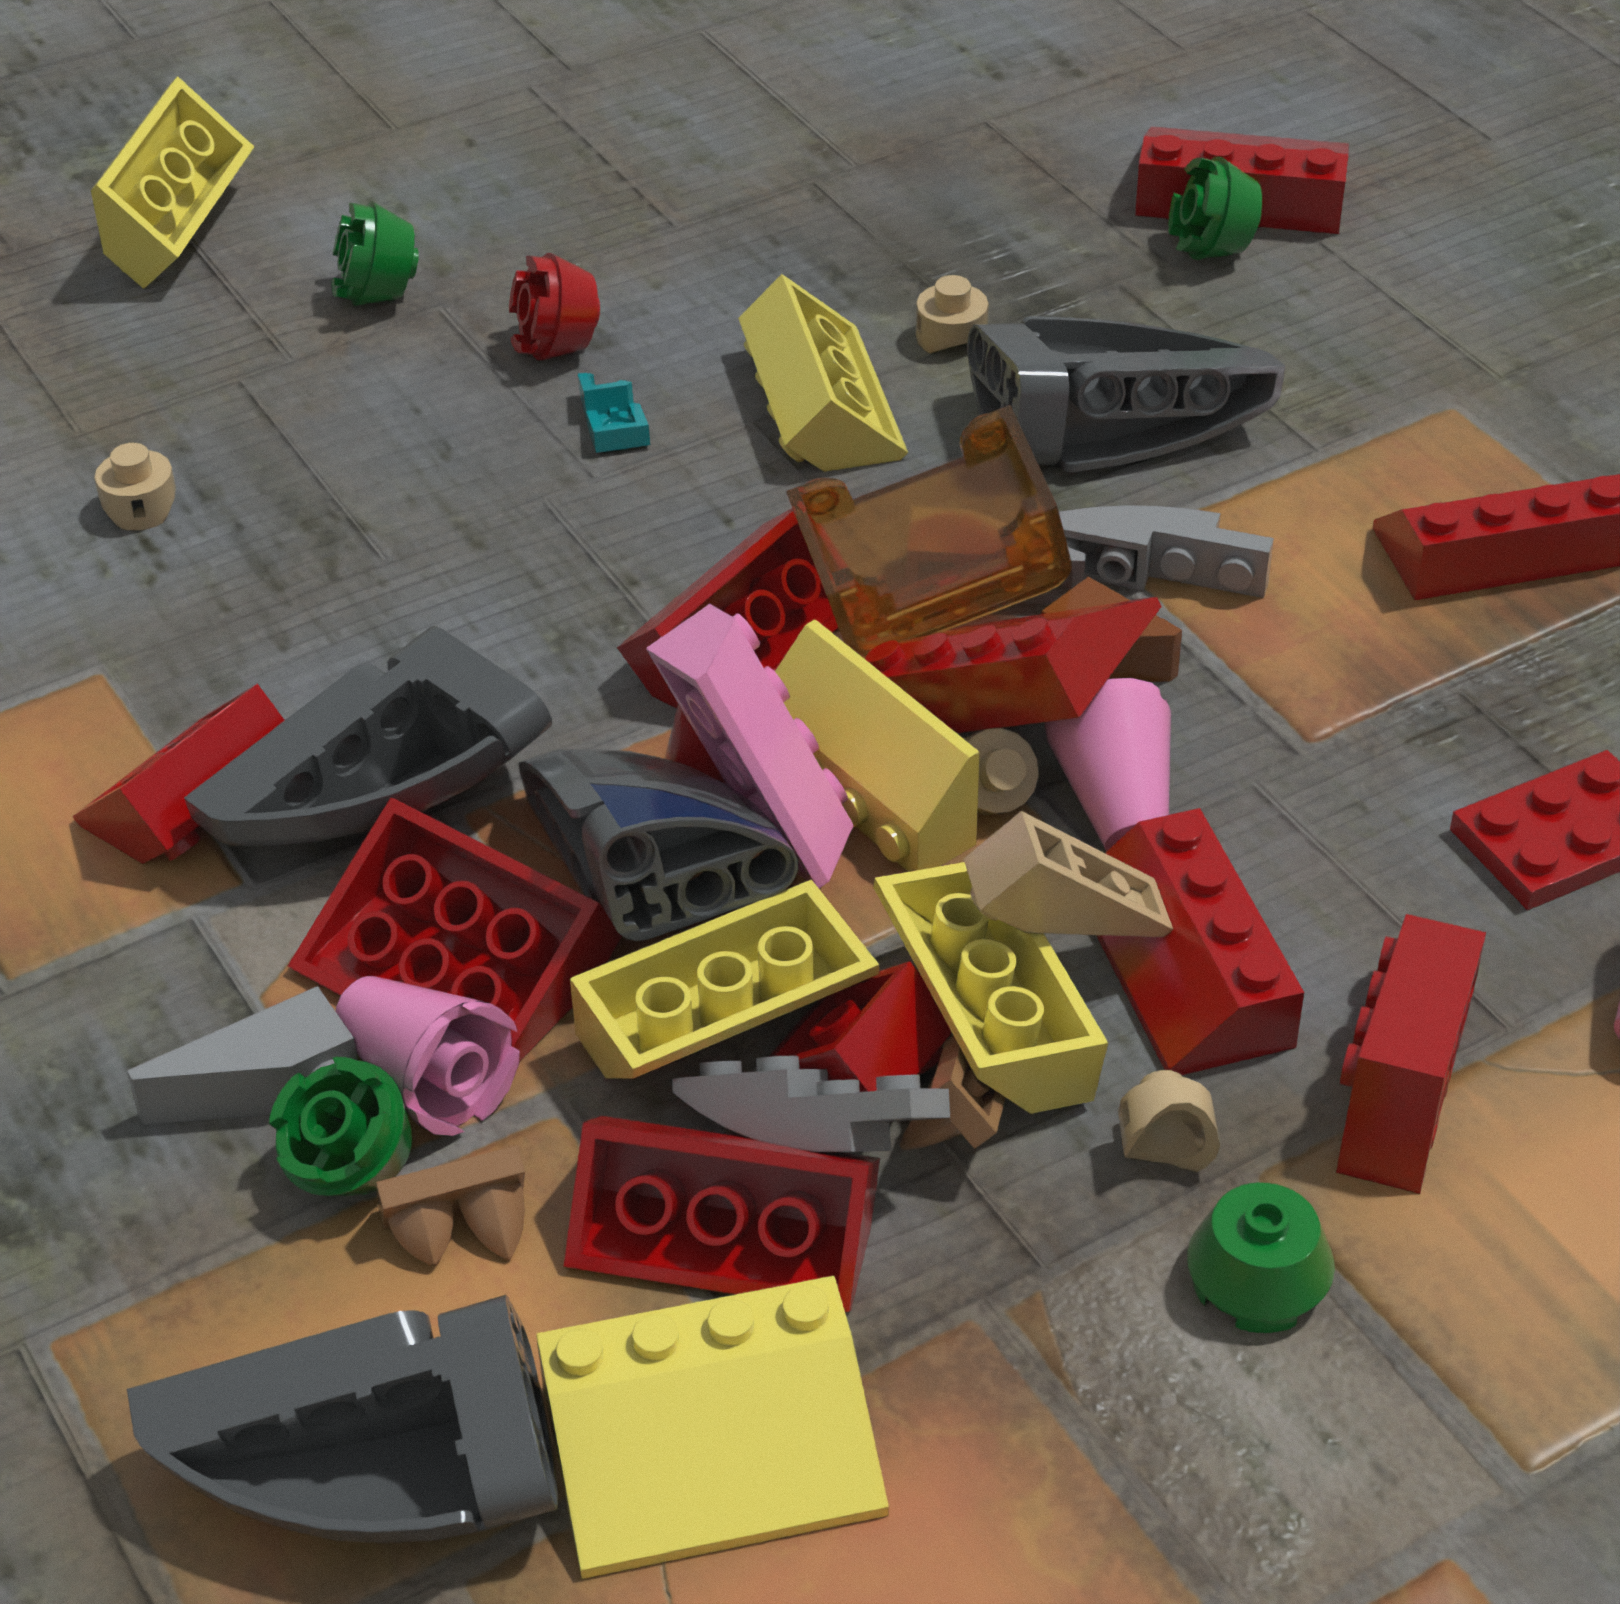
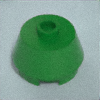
(1216, 211)
(373, 255)
(341, 1129)
(1261, 1257)

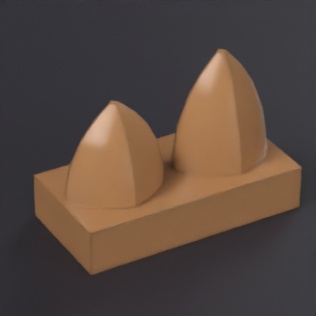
(973, 1105)
(482, 1186)

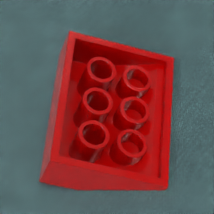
(1297, 177)
(1015, 667)
(458, 921)

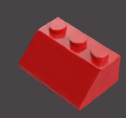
(147, 807)

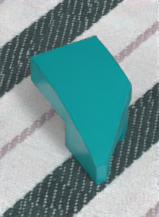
(612, 415)

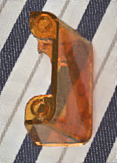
(936, 542)

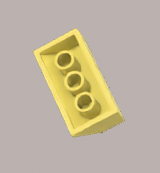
(165, 182)
(818, 381)
(900, 765)
(716, 981)
(997, 991)

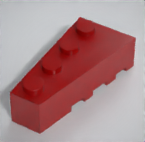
(1407, 1050)

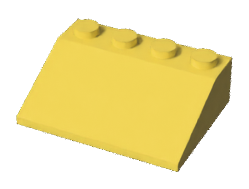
(710, 1426)

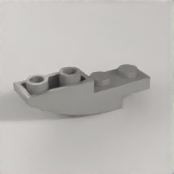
(1167, 543)
(804, 1108)

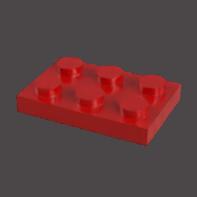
(1549, 830)

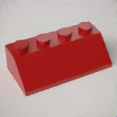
(1505, 537)
(763, 580)
(1218, 979)
(717, 1209)

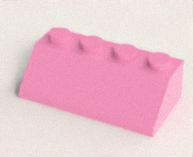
(751, 735)

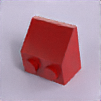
(871, 1030)

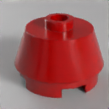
(554, 307)

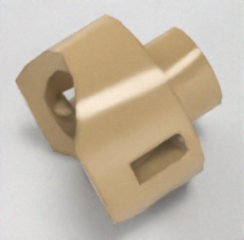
(948, 313)
(131, 475)
(1005, 770)
(1169, 1121)

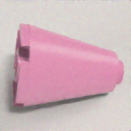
(1117, 756)
(439, 1048)

